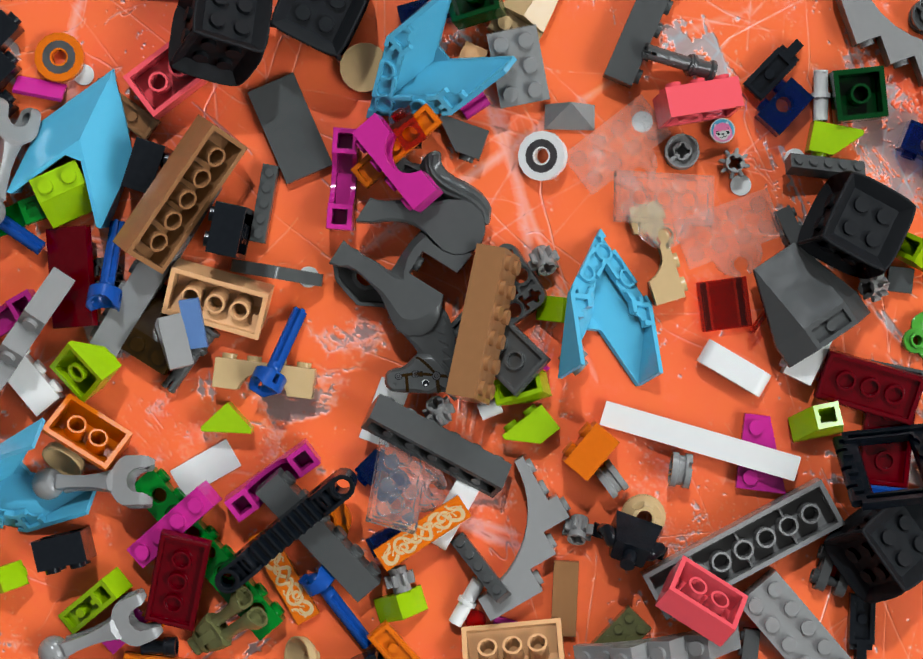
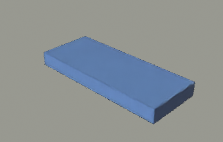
(193, 322)

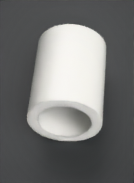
(490, 410)

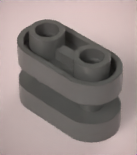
(821, 577)

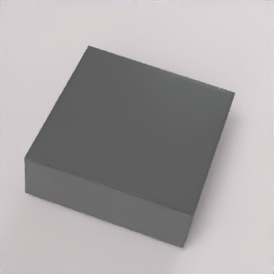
(900, 279)

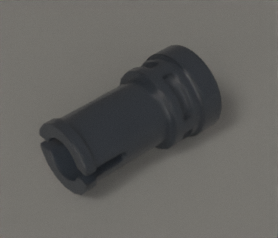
(168, 647)

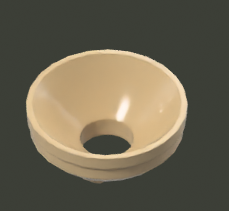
(63, 459)
(645, 502)
(300, 648)

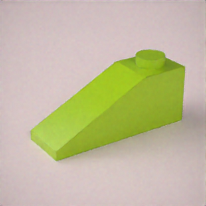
(95, 600)

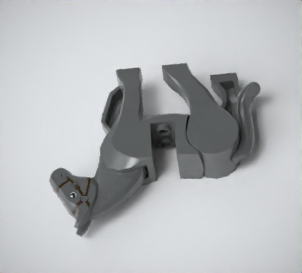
(448, 235)

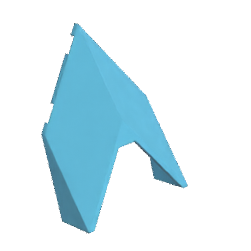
(420, 71)
(89, 130)
(611, 304)
(18, 502)

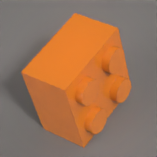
(589, 450)

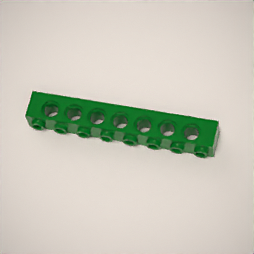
(160, 479)

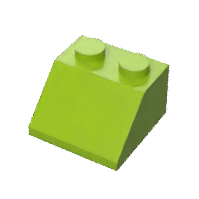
(62, 193)
(85, 368)

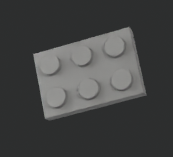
(527, 77)

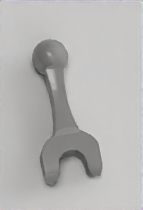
(11, 140)
(118, 481)
(120, 625)

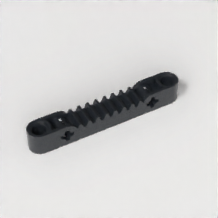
(285, 530)

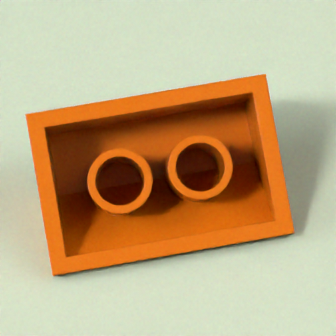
(88, 432)

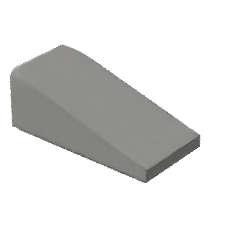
(174, 341)

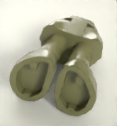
(214, 633)

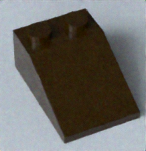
(143, 339)

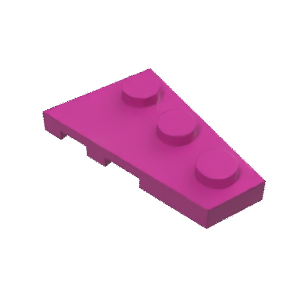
(759, 431)

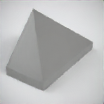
(569, 116)

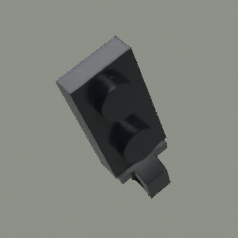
(773, 70)
(861, 626)

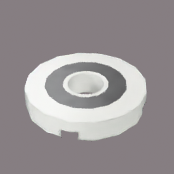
(529, 151)

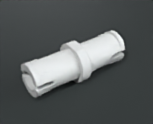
(820, 95)
(466, 602)

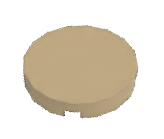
(360, 66)

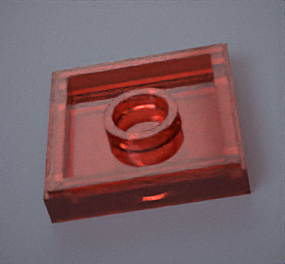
(723, 304)

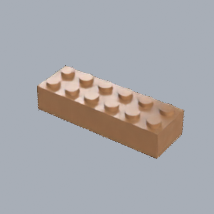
(180, 194)
(483, 324)

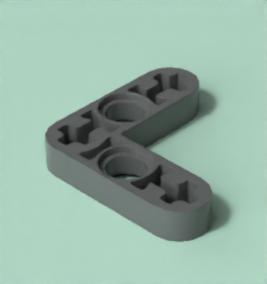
(276, 272)
(524, 289)

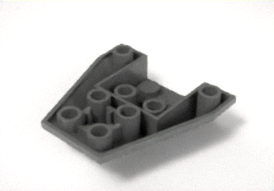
(805, 303)

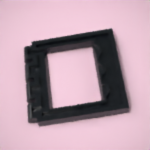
(855, 473)

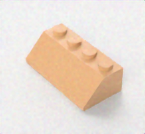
(225, 298)
(514, 640)

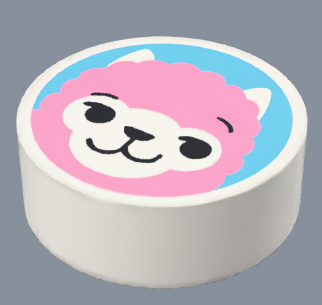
(722, 130)

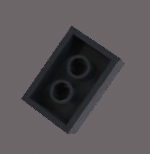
(228, 230)

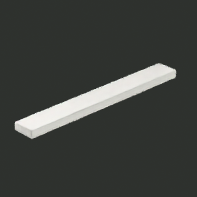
(700, 440)

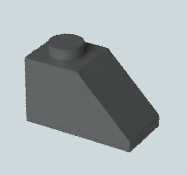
(465, 138)

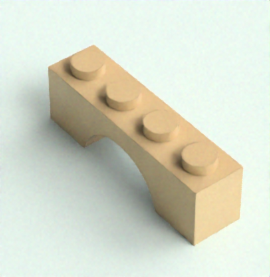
(666, 283)
(232, 373)

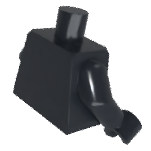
(631, 540)

